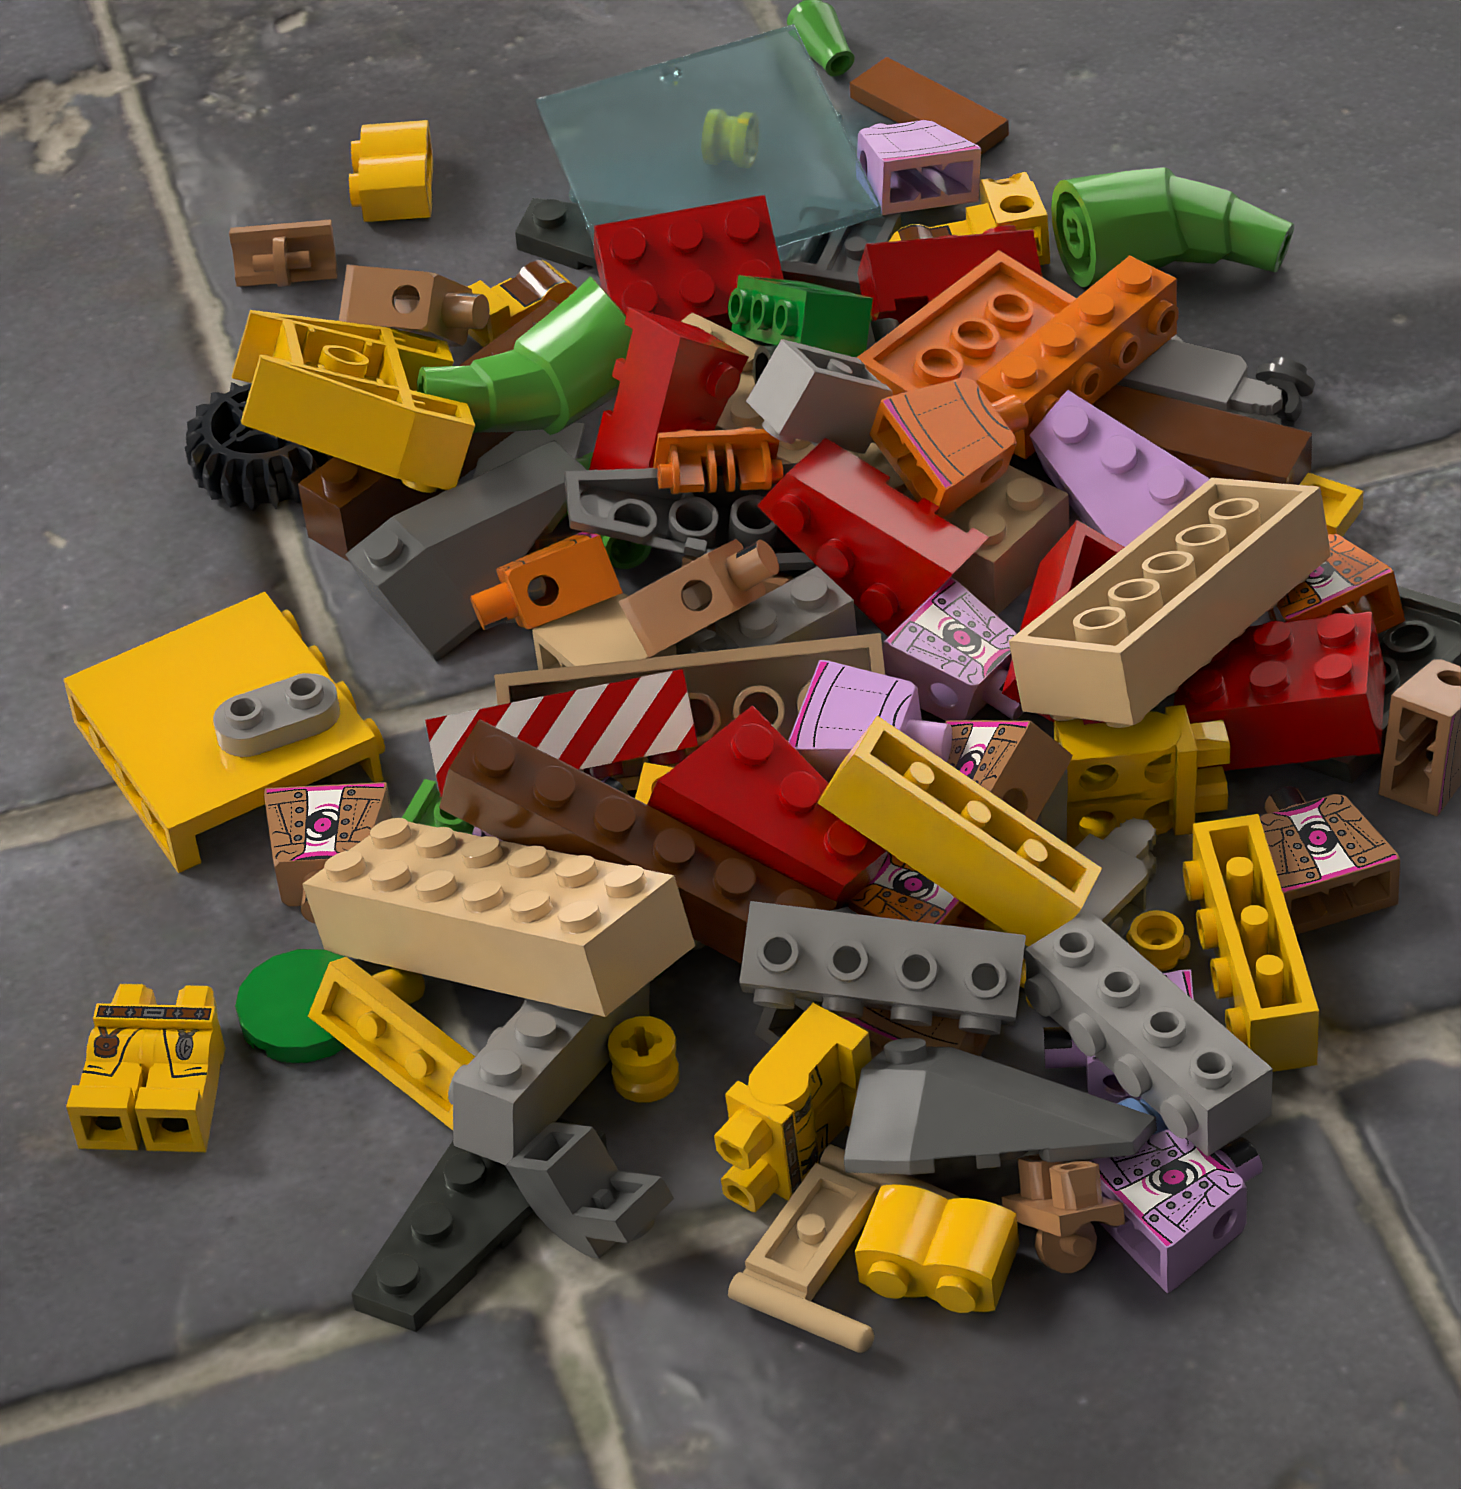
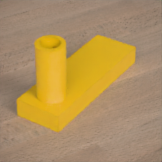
(388, 1034)

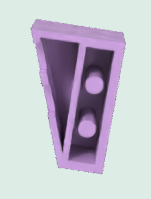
(1109, 471)

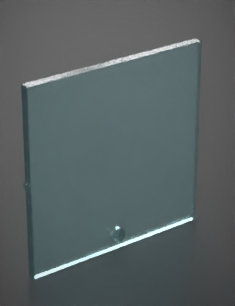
(710, 133)

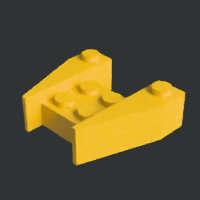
(354, 396)

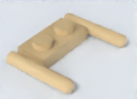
(807, 1245)

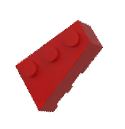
(914, 272)
(668, 383)
(868, 534)
(762, 801)

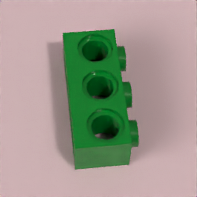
(801, 314)

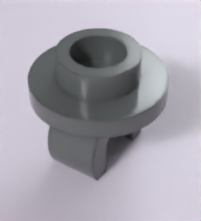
(1291, 379)

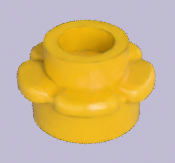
(1159, 938)

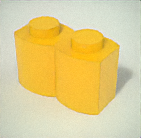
(392, 171)
(937, 1248)

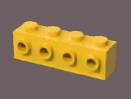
(954, 839)
(1253, 942)

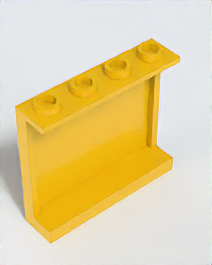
(156, 732)

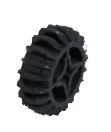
(243, 461)

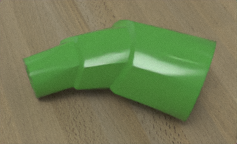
(1159, 222)
(552, 373)

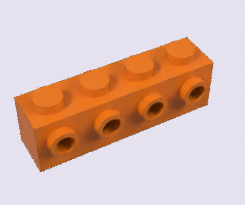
(1088, 344)

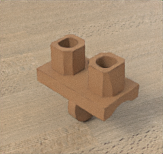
(283, 253)
(1061, 1204)

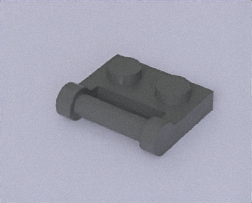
(841, 256)

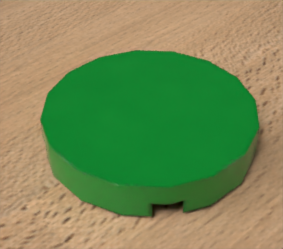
(276, 1006)

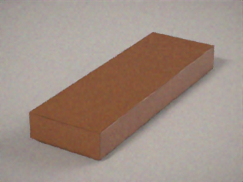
(913, 97)

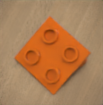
(685, 452)

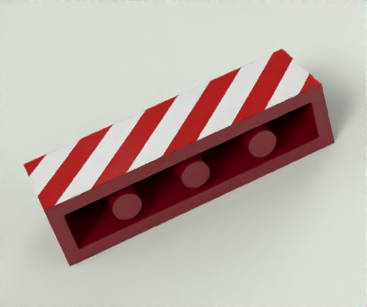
(585, 726)

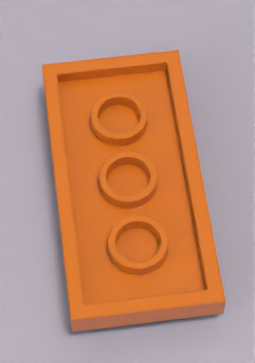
(966, 327)

